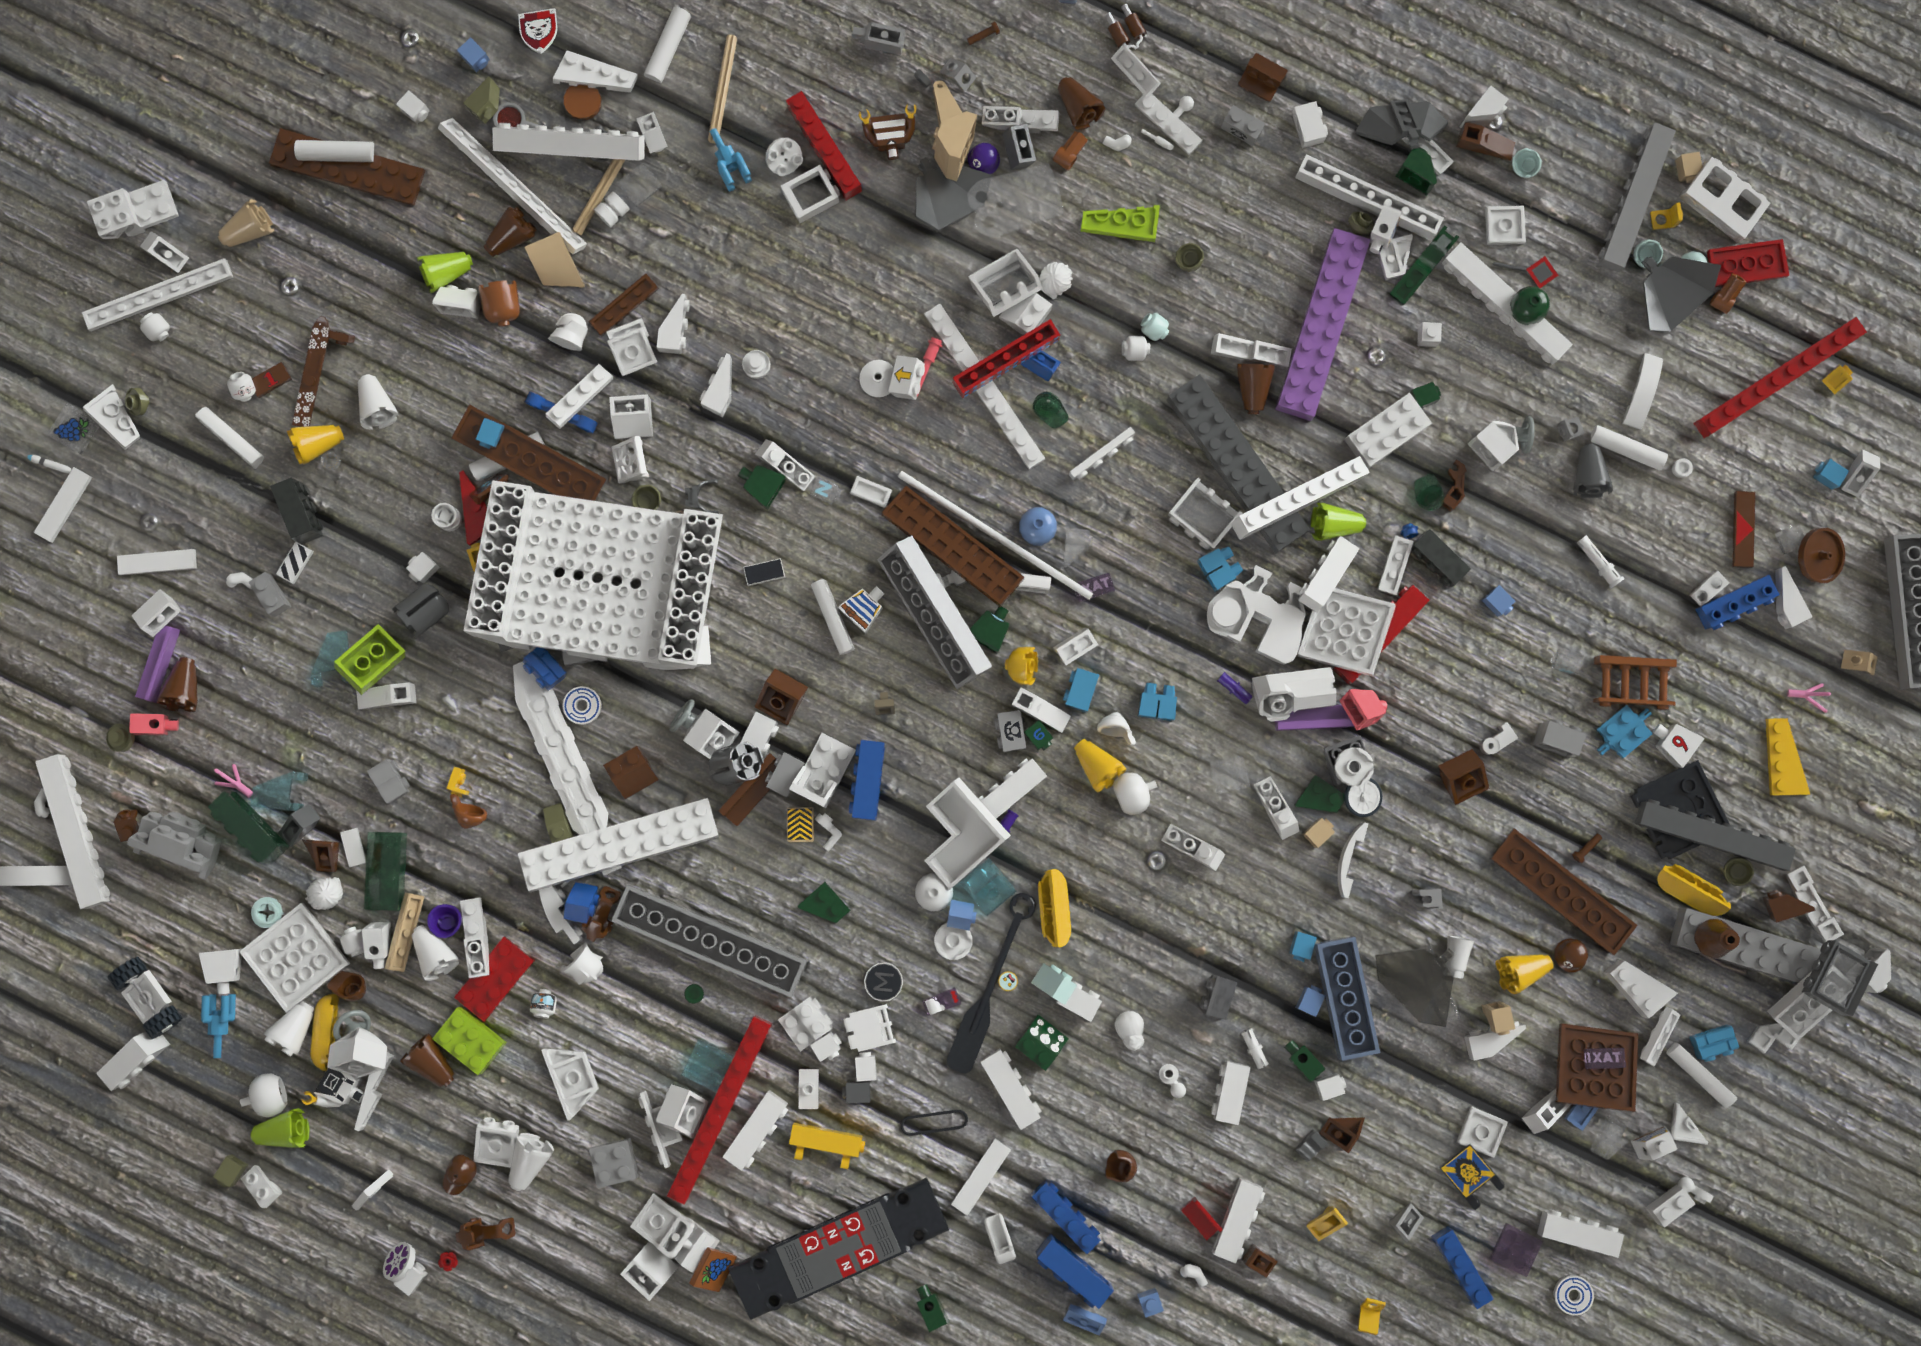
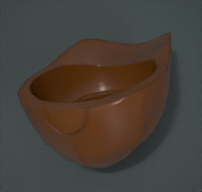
(348, 986)
(465, 1171)

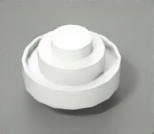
(756, 364)

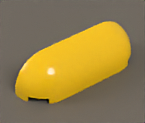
(1693, 890)
(1054, 908)
(322, 1029)

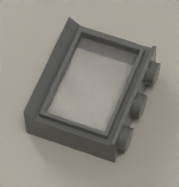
(1839, 978)

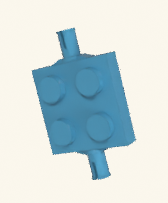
(1624, 731)

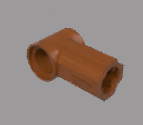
(1068, 153)
(1725, 298)

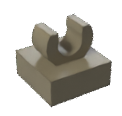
(884, 705)

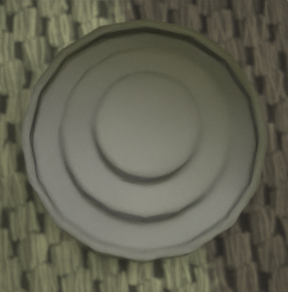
(1361, 223)
(136, 401)
(120, 738)

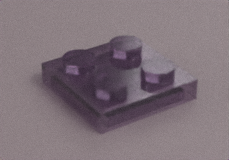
(1516, 1249)

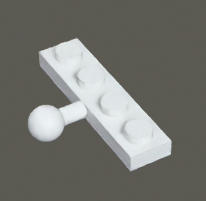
(1170, 122)

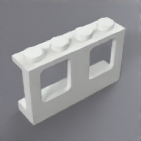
(1719, 209)

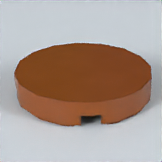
(582, 101)

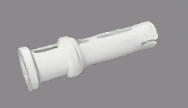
(1605, 569)

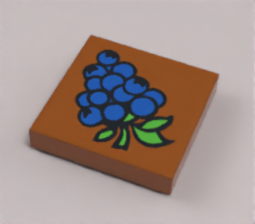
(712, 1269)

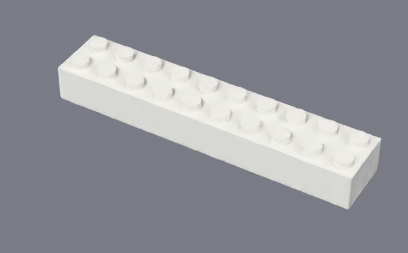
(618, 845)

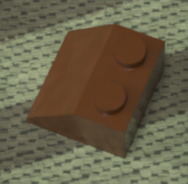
(781, 696)
(631, 772)
(1464, 776)
(1784, 906)

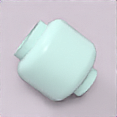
(1154, 326)

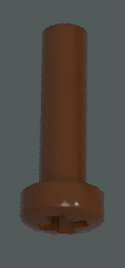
(985, 33)
(1579, 856)

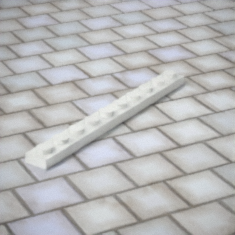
(511, 184)
(988, 393)

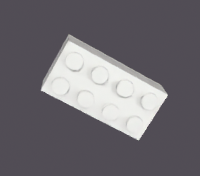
(1388, 431)

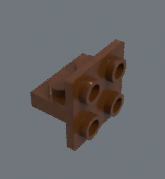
(1262, 77)

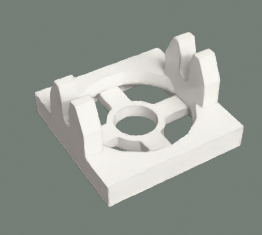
(620, 452)

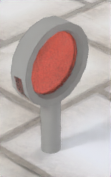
(511, 114)

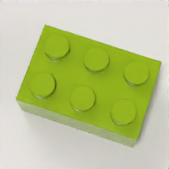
(369, 659)
(469, 1040)

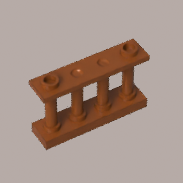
(1626, 665)

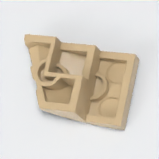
(554, 262)

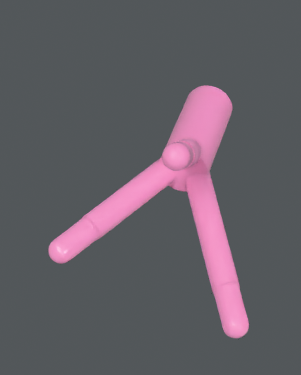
(1809, 692)
(234, 784)

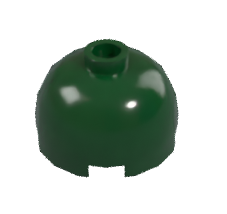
(1530, 305)

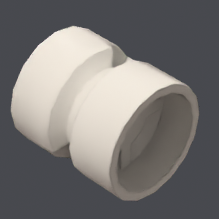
(611, 209)
(446, 517)

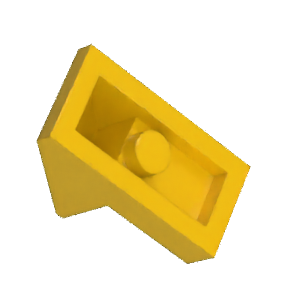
(1326, 1223)

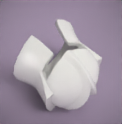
(570, 332)
(586, 965)

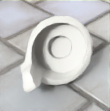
(1116, 726)

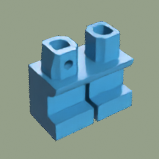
(1223, 575)
(1149, 702)

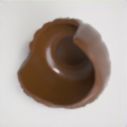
(1120, 1166)

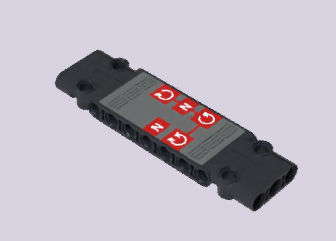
(838, 1248)

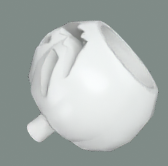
(1133, 792)
(266, 1096)

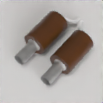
(1133, 24)

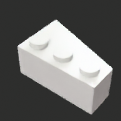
(131, 1060)

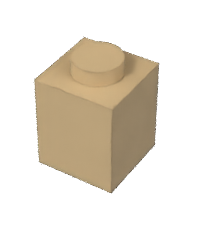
(1688, 166)
(1319, 832)

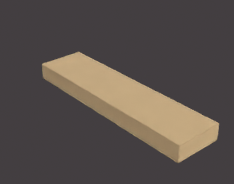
(403, 932)

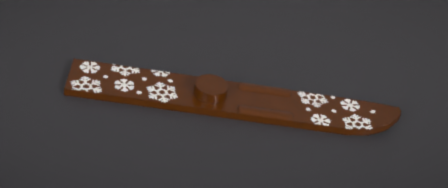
(311, 373)

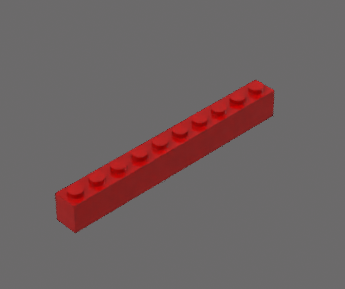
(1780, 377)
(719, 1110)

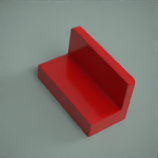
(1201, 1218)

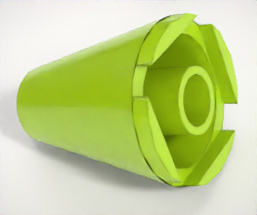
(443, 268)
(1335, 522)
(284, 1130)

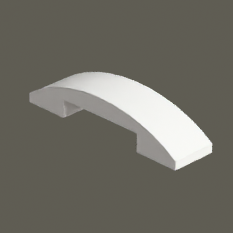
(1644, 391)
(1356, 836)
(34, 875)
(1820, 919)

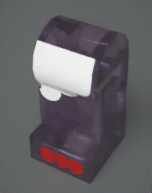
(942, 1001)

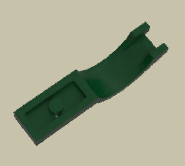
(1423, 266)

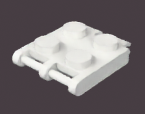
(869, 1028)

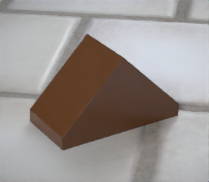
(1259, 1260)

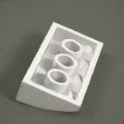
(1798, 1011)

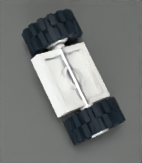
(145, 997)

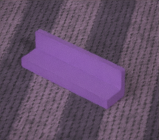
(157, 664)
(1316, 719)

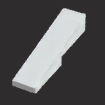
(1251, 351)
(371, 1096)

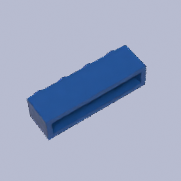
(1462, 1267)

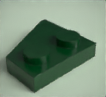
(1320, 796)
(825, 904)

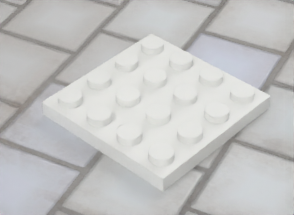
(1348, 632)
(294, 957)

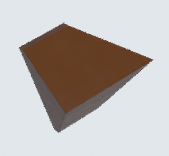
(323, 854)
(1343, 1131)

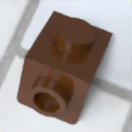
(126, 824)

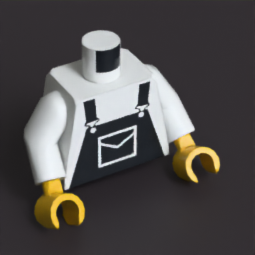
(335, 1089)

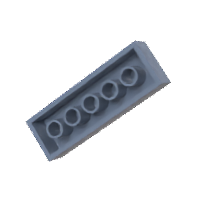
(1346, 998)

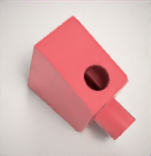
(1363, 707)
(145, 724)

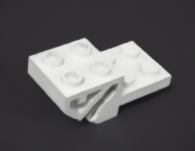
(132, 210)
(673, 1233)

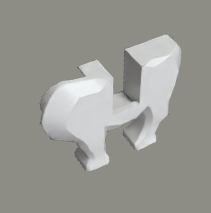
(1236, 605)

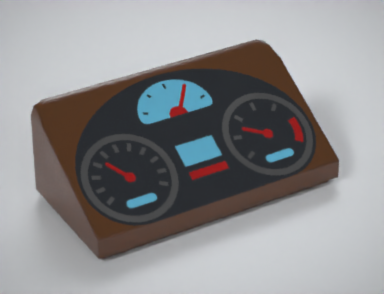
(483, 492)

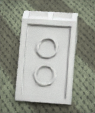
(823, 770)

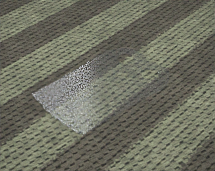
(1026, 199)

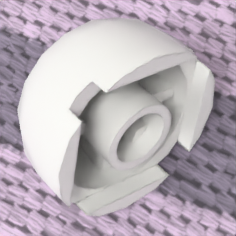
(933, 893)

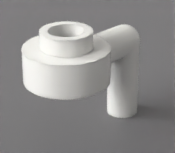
(826, 822)

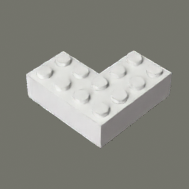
(972, 829)

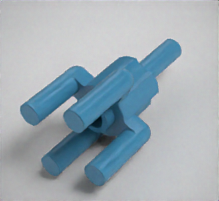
(729, 161)
(218, 1019)

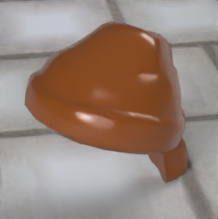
(467, 814)

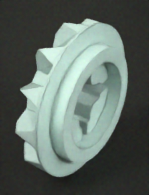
(262, 904)

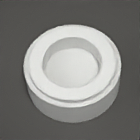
(1682, 468)

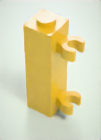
(826, 1140)

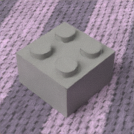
(1559, 738)
(614, 1162)

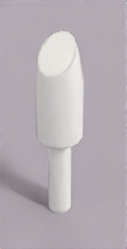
(1159, 140)

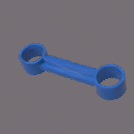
(579, 420)

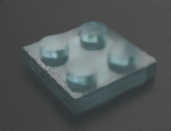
(707, 1065)

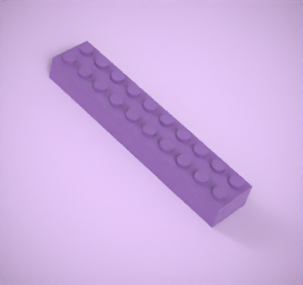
(1322, 324)

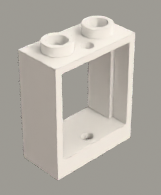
(803, 215)

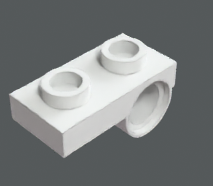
(260, 1187)

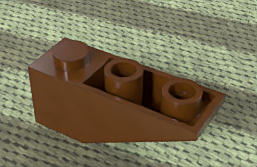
(1485, 141)

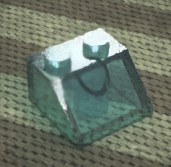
(988, 886)

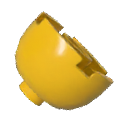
(1022, 664)

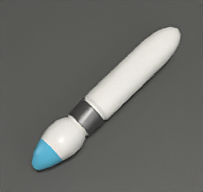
(48, 463)

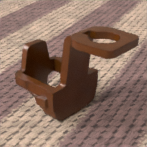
(599, 925)
(475, 1233)

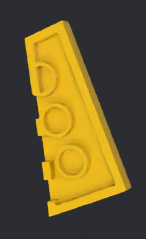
(1784, 764)

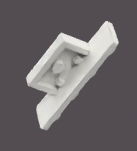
(661, 1135)

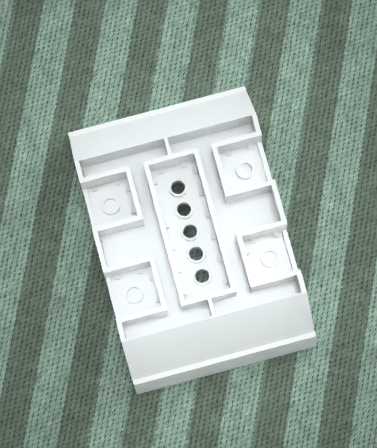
(525, 605)

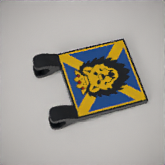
(1469, 1173)

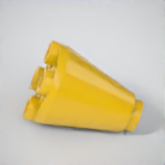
(313, 441)
(1098, 765)
(1522, 971)

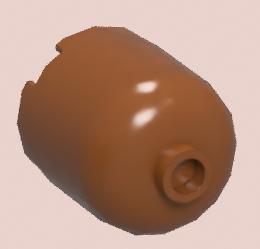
(500, 302)

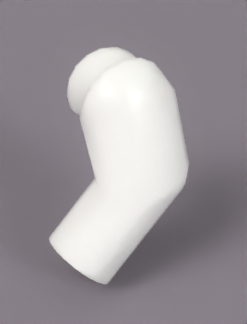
(1118, 144)
(236, 578)
(39, 805)
(1194, 1272)

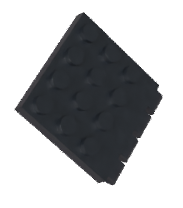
(1687, 790)

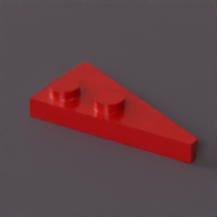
(473, 514)

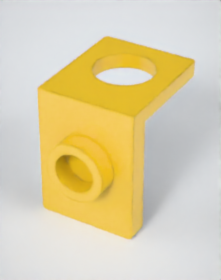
(1673, 217)
(1370, 1316)

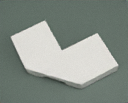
(1766, 1034)

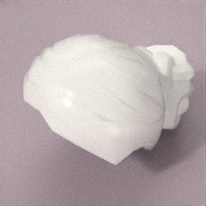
(1130, 1029)

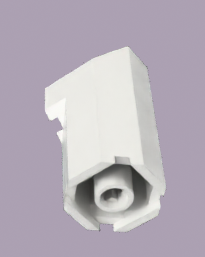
(1293, 691)

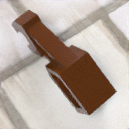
(1458, 478)

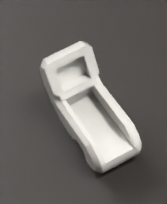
(999, 1238)

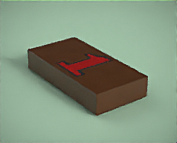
(271, 379)

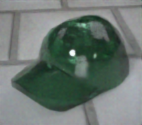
(1051, 411)
(1427, 491)

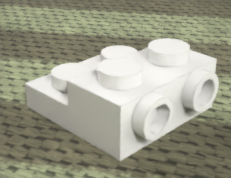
(806, 1023)
(495, 1142)

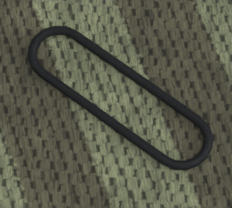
(936, 1130)

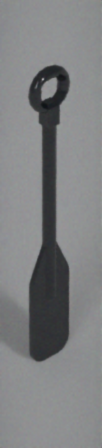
(977, 1018)

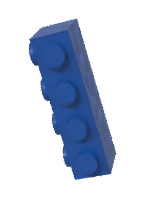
(1737, 602)
(1070, 1221)

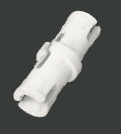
(1254, 1048)

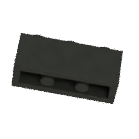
(1440, 558)

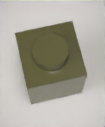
(230, 1171)

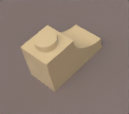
(1499, 1017)

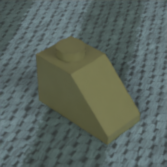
(484, 100)
(557, 823)

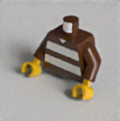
(889, 131)

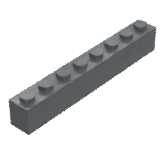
(1715, 836)

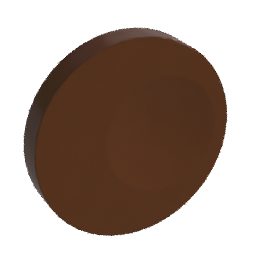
(1821, 555)

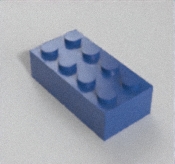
(868, 780)
(1075, 1271)

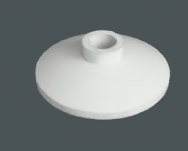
(875, 387)

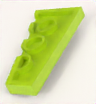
(1123, 223)

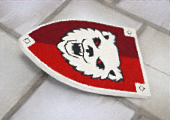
(538, 29)

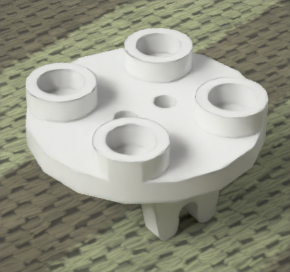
(777, 162)

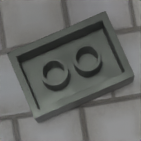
(297, 510)

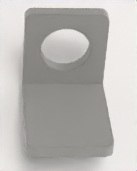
(955, 70)
(1565, 430)

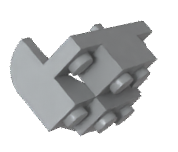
(174, 839)

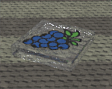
(73, 428)

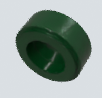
(694, 993)

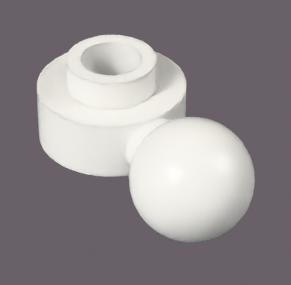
(1177, 1089)
(1700, 1195)

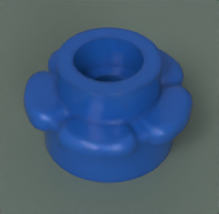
(1409, 531)

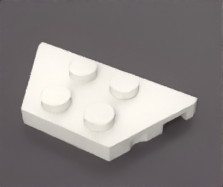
(571, 1078)

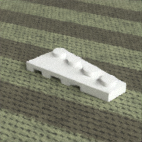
(586, 71)

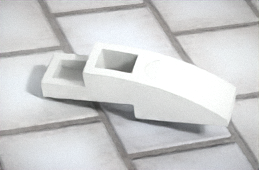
(1005, 117)
(552, 902)
(475, 937)

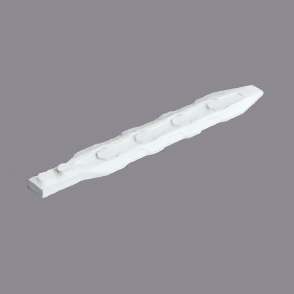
(562, 758)

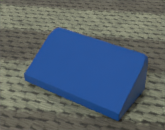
(1042, 365)

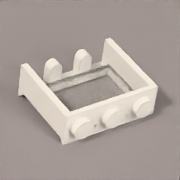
(1005, 282)
(1203, 515)

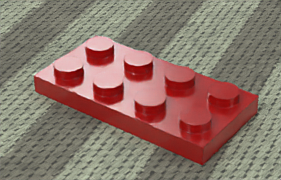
(1751, 261)
(506, 968)

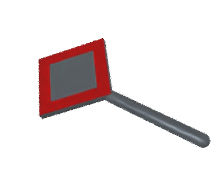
(1540, 272)

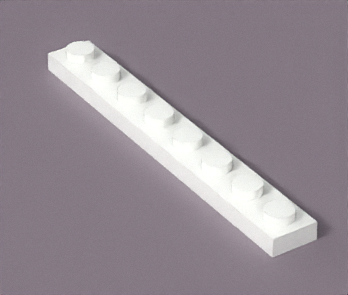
(157, 294)

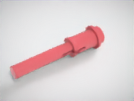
(930, 355)

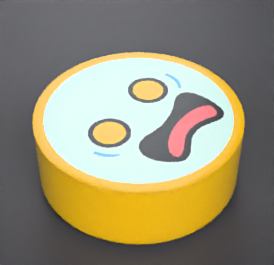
(1008, 981)

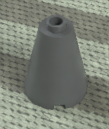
(1592, 474)

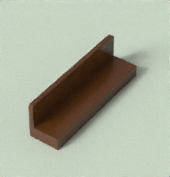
(748, 794)

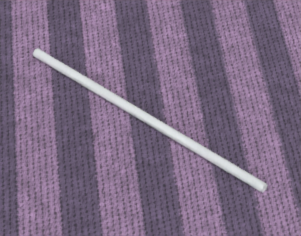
(995, 535)

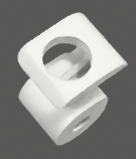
(950, 579)

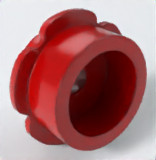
(447, 1256)

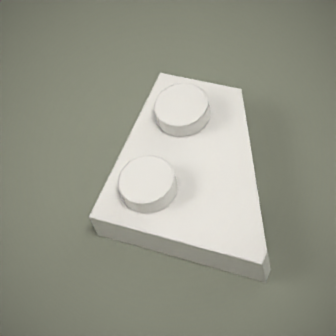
(1395, 257)

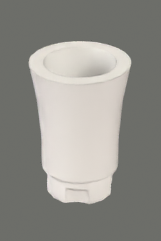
(1458, 962)

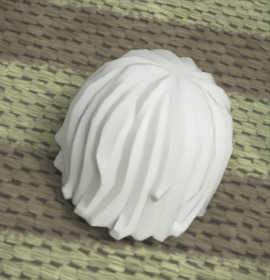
(1055, 279)
(324, 893)

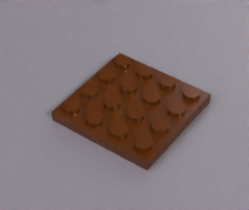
(1596, 1087)

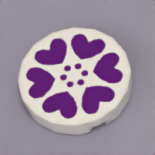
(399, 1261)

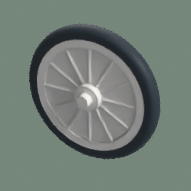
(1363, 799)

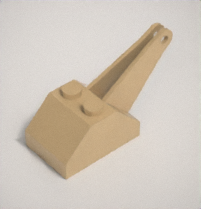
(954, 132)

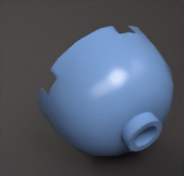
(1038, 526)

